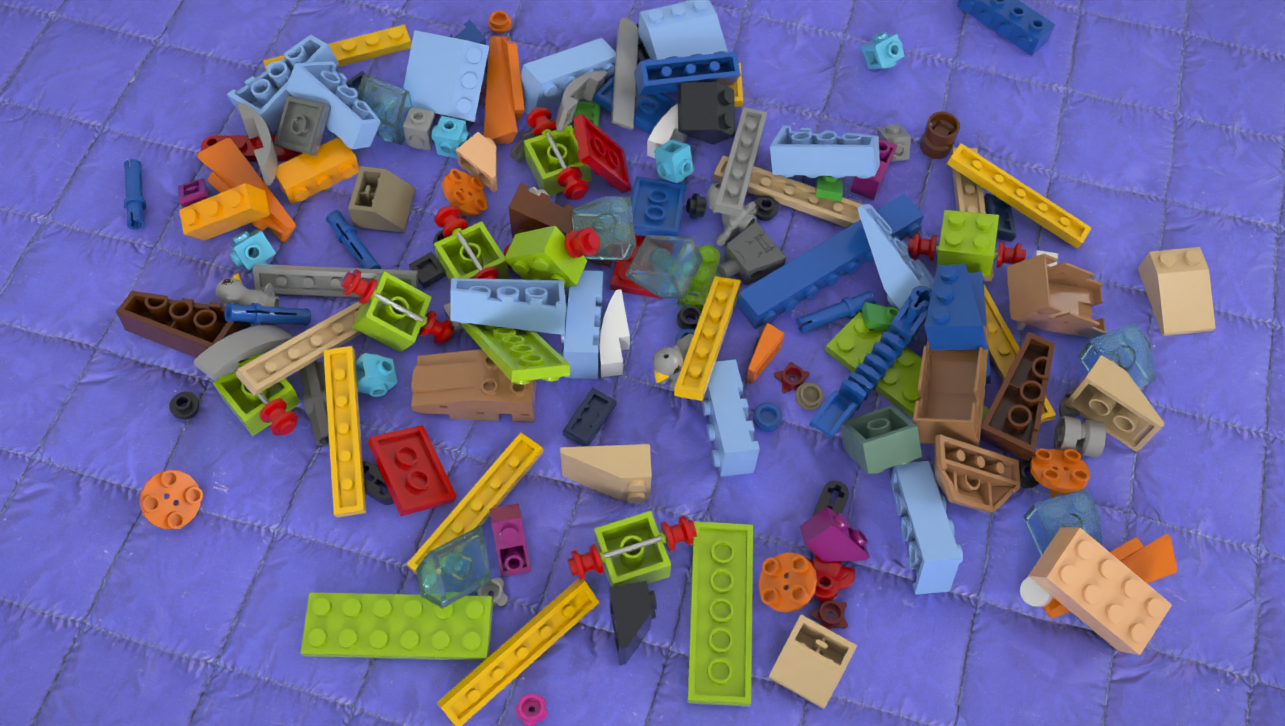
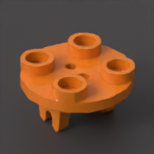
(464, 193)
(1060, 470)
(162, 511)
(773, 582)

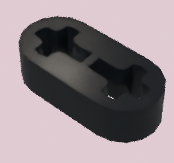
(372, 488)
(825, 497)

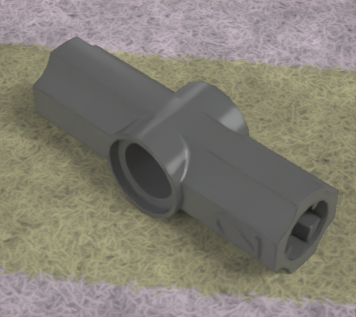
(315, 400)

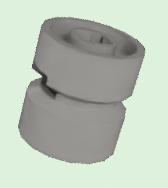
(1084, 437)

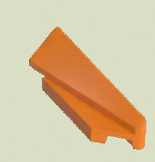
(503, 91)
(233, 170)
(1147, 562)

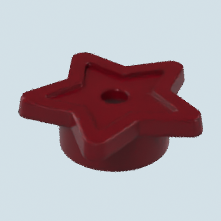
(791, 371)
(836, 609)

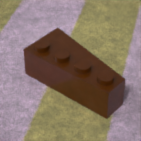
(536, 212)
(176, 323)
(1018, 406)

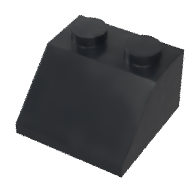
(706, 111)
(631, 616)

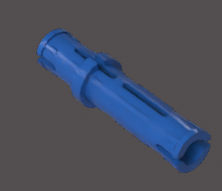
(134, 198)
(348, 236)
(846, 308)
(259, 314)

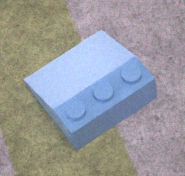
(681, 30)
(445, 75)

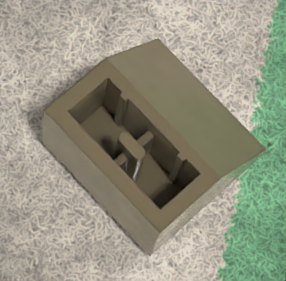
(381, 200)

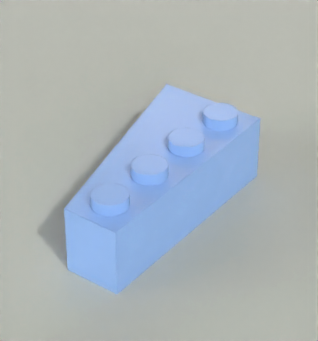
(548, 77)
(268, 91)
(348, 116)
(824, 154)
(510, 303)
(583, 326)
(729, 424)
(926, 527)

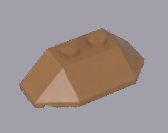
(974, 475)

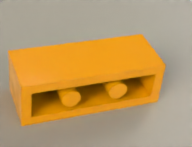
(312, 174)
(224, 212)

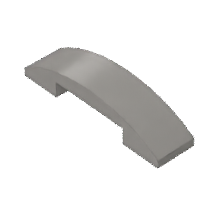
(581, 87)
(265, 156)
(224, 355)

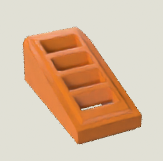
(767, 347)

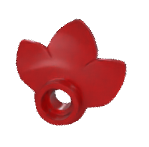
(832, 575)

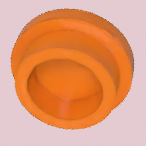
(499, 22)

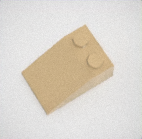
(1179, 290)
(1114, 398)
(611, 469)

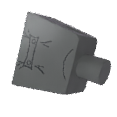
(751, 256)

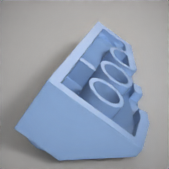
(895, 266)

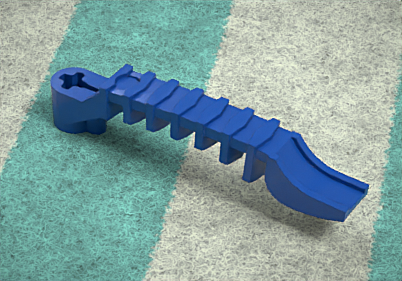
(843, 403)

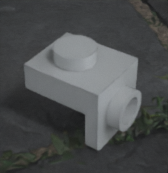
(418, 128)
(897, 135)

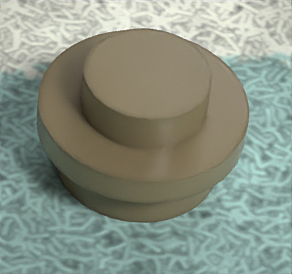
(809, 396)

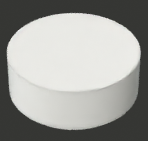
(1034, 594)

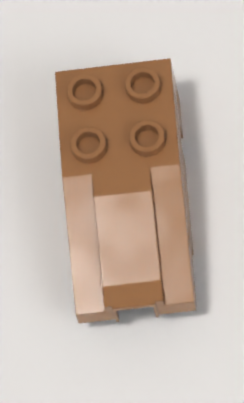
(1054, 296)
(469, 388)
(951, 394)

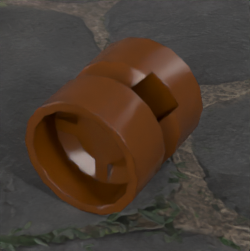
(939, 135)

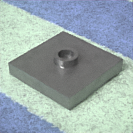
(302, 125)

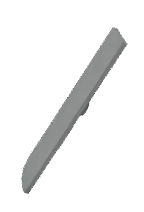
(624, 74)

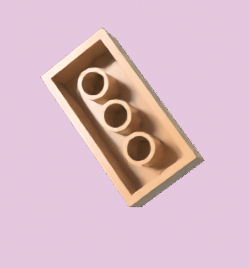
(1100, 590)

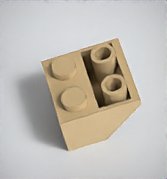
(812, 661)

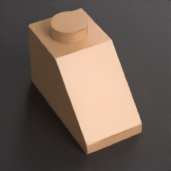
(480, 159)

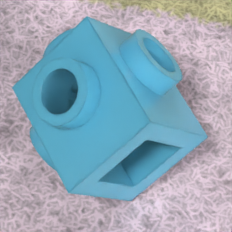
(883, 51)
(449, 135)
(674, 161)
(260, 249)
(375, 374)

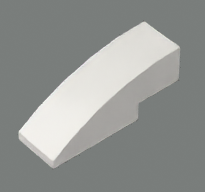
(665, 131)
(614, 337)

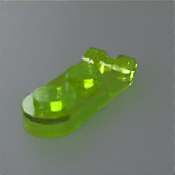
(703, 279)

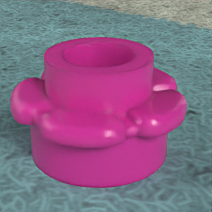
(528, 701)

